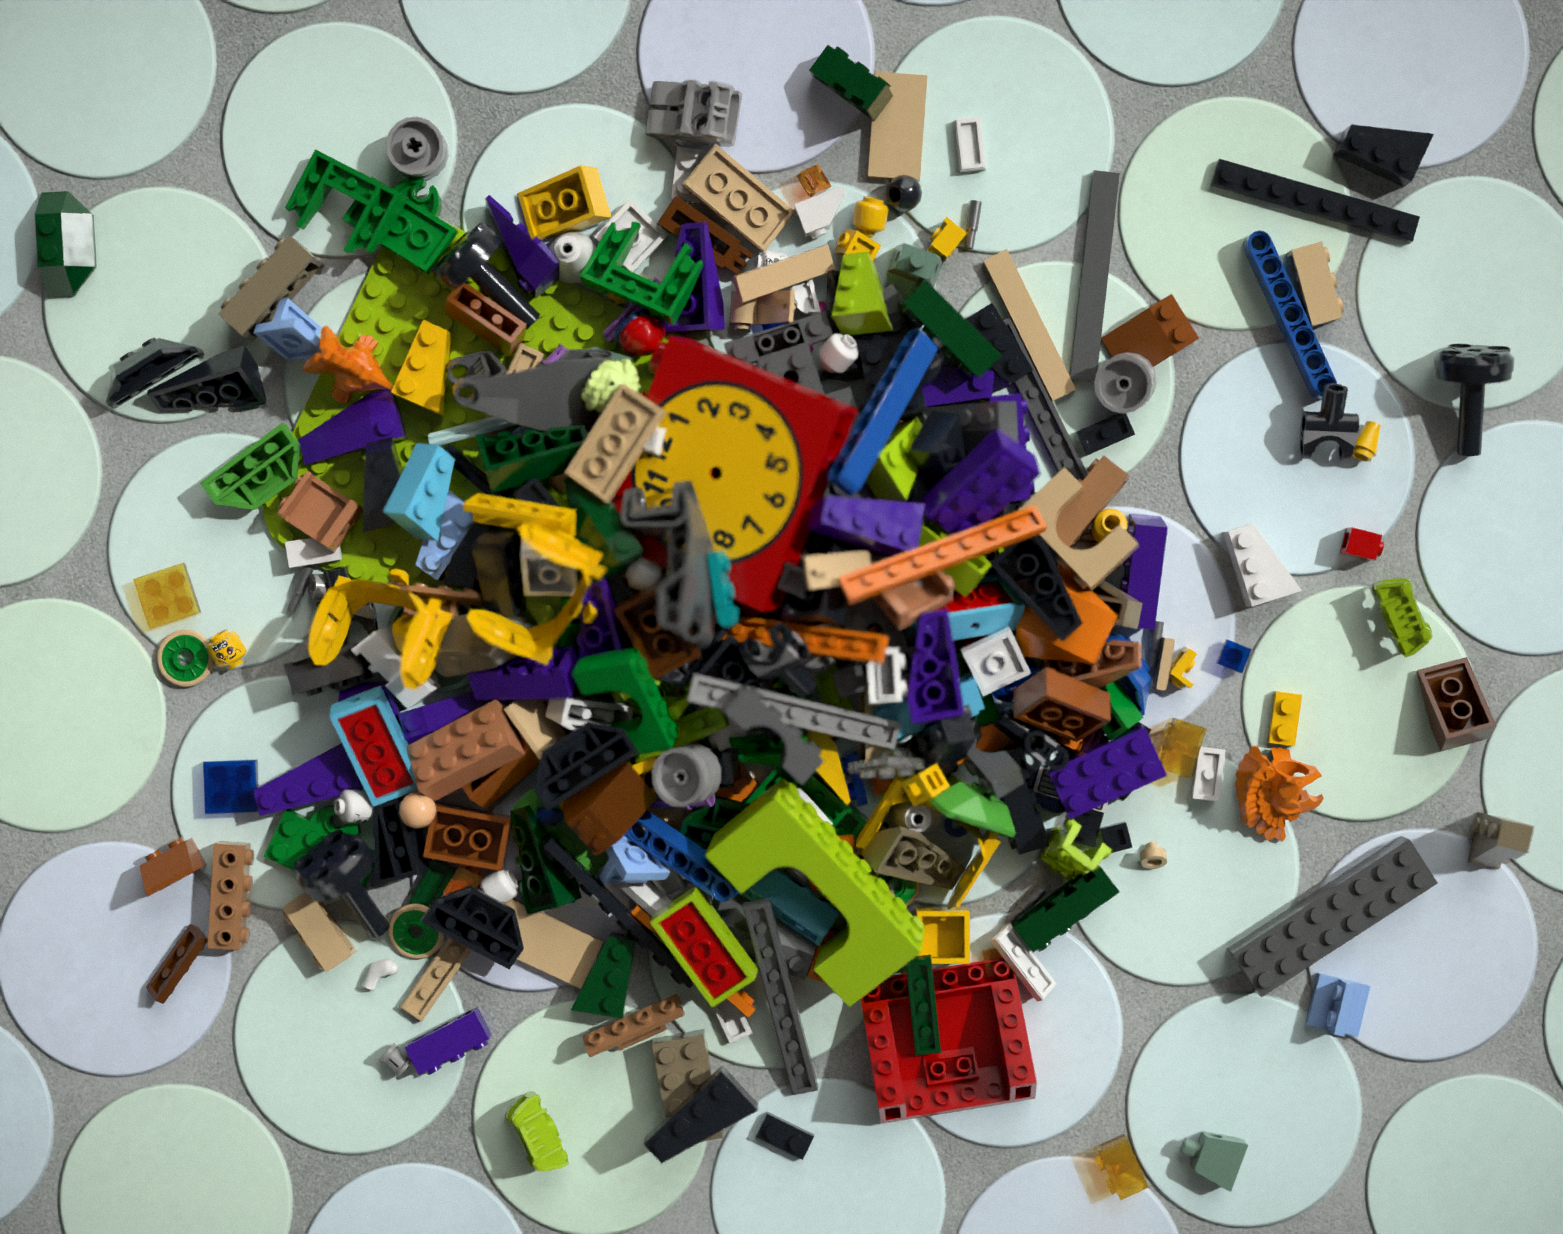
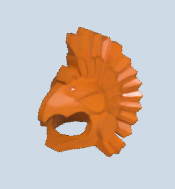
(353, 367)
(1271, 793)

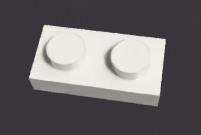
(1208, 774)

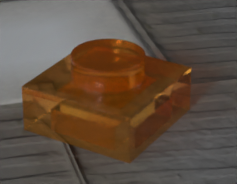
(813, 181)
(989, 954)

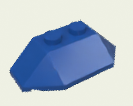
(1136, 683)

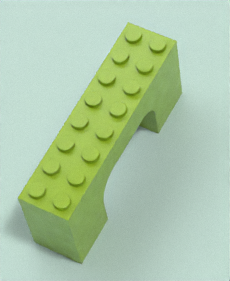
(788, 832)

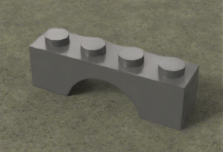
(797, 756)
(995, 771)

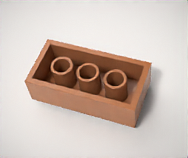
(464, 750)

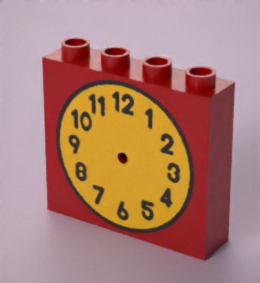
(752, 453)

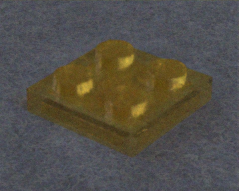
(167, 595)

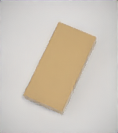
(1163, 664)

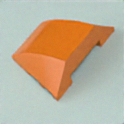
(1084, 644)

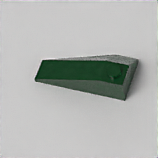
(543, 881)

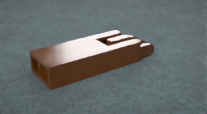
(682, 213)

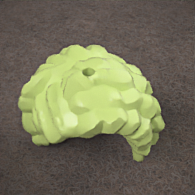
(598, 389)

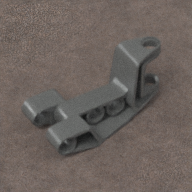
(533, 397)
(689, 582)

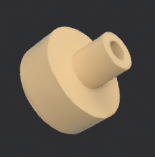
(1153, 856)

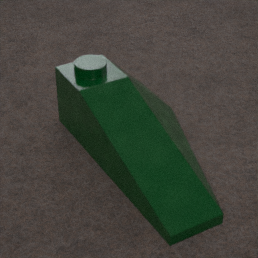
(601, 529)

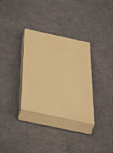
(899, 128)
(738, 198)
(615, 442)
(555, 945)

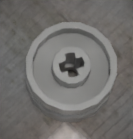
(413, 133)
(1125, 398)
(686, 775)

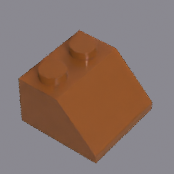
(171, 866)

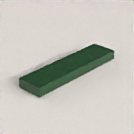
(923, 1005)

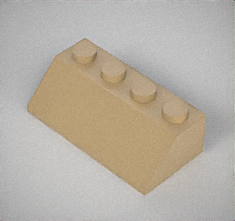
(532, 723)

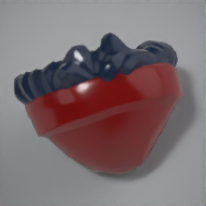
(639, 334)

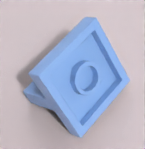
(291, 332)
(631, 864)
(1337, 1005)

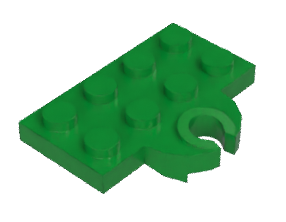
(417, 232)
(299, 834)

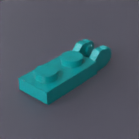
(722, 589)

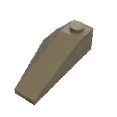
(911, 857)

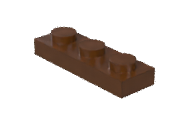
(176, 963)

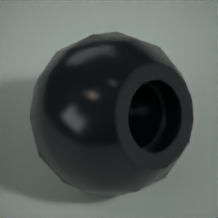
(904, 193)

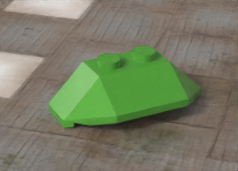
(256, 472)
(975, 807)

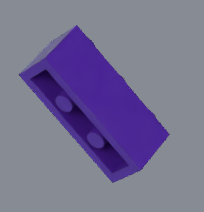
(448, 1042)

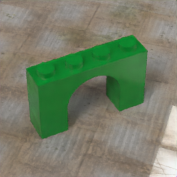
(629, 674)

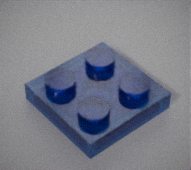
(230, 786)
(856, 787)

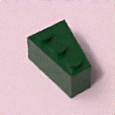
(852, 81)
(609, 979)

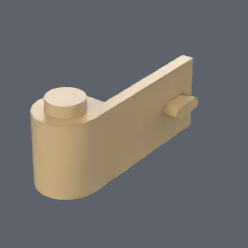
(767, 309)
(830, 567)

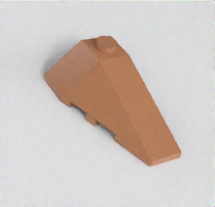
(1113, 662)

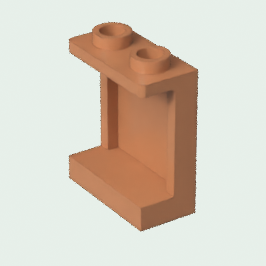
(319, 511)
(919, 596)

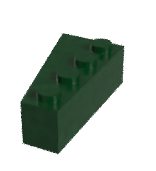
(950, 328)
(518, 458)
(1064, 908)

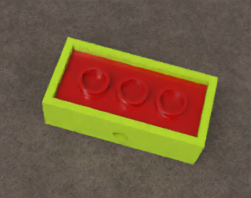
(704, 946)

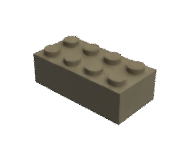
(276, 279)
(681, 1067)

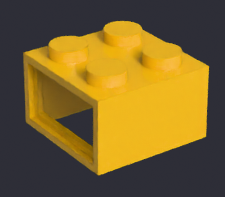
(945, 934)

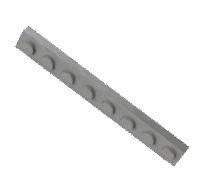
(803, 712)

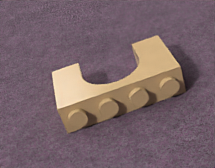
(1091, 564)

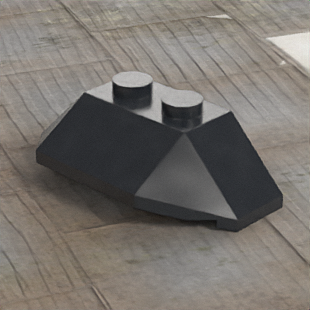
(147, 367)
(580, 761)
(478, 924)

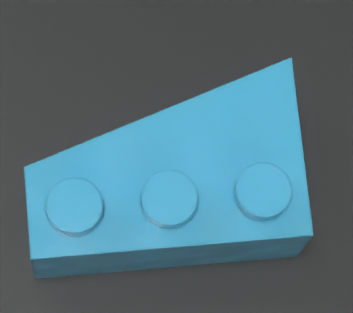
(422, 492)

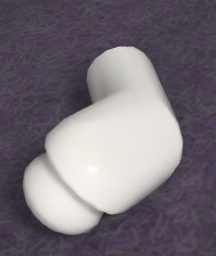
(377, 970)

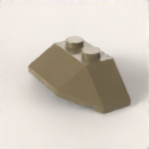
(466, 652)

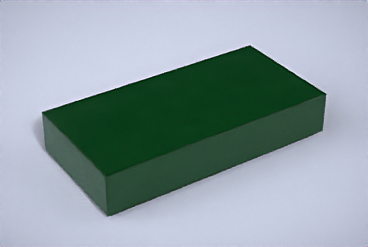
(433, 883)

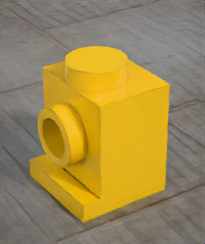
(947, 239)
(925, 785)

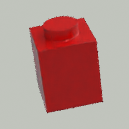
(1362, 544)

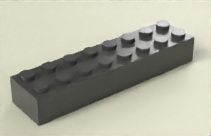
(1332, 916)

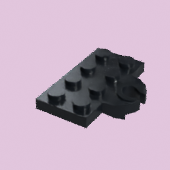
(876, 353)

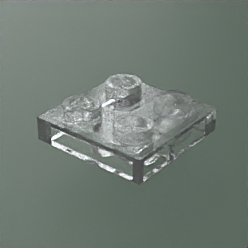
(890, 762)

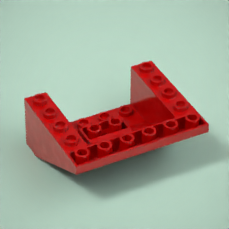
(981, 1041)

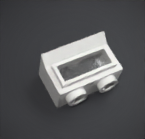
(885, 679)

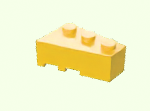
(424, 369)

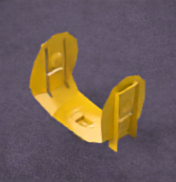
(350, 596)
(536, 640)
(988, 843)

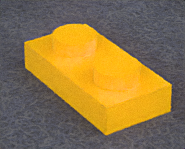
(1284, 718)

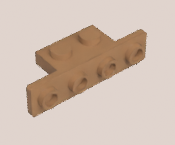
(450, 599)
(634, 1027)

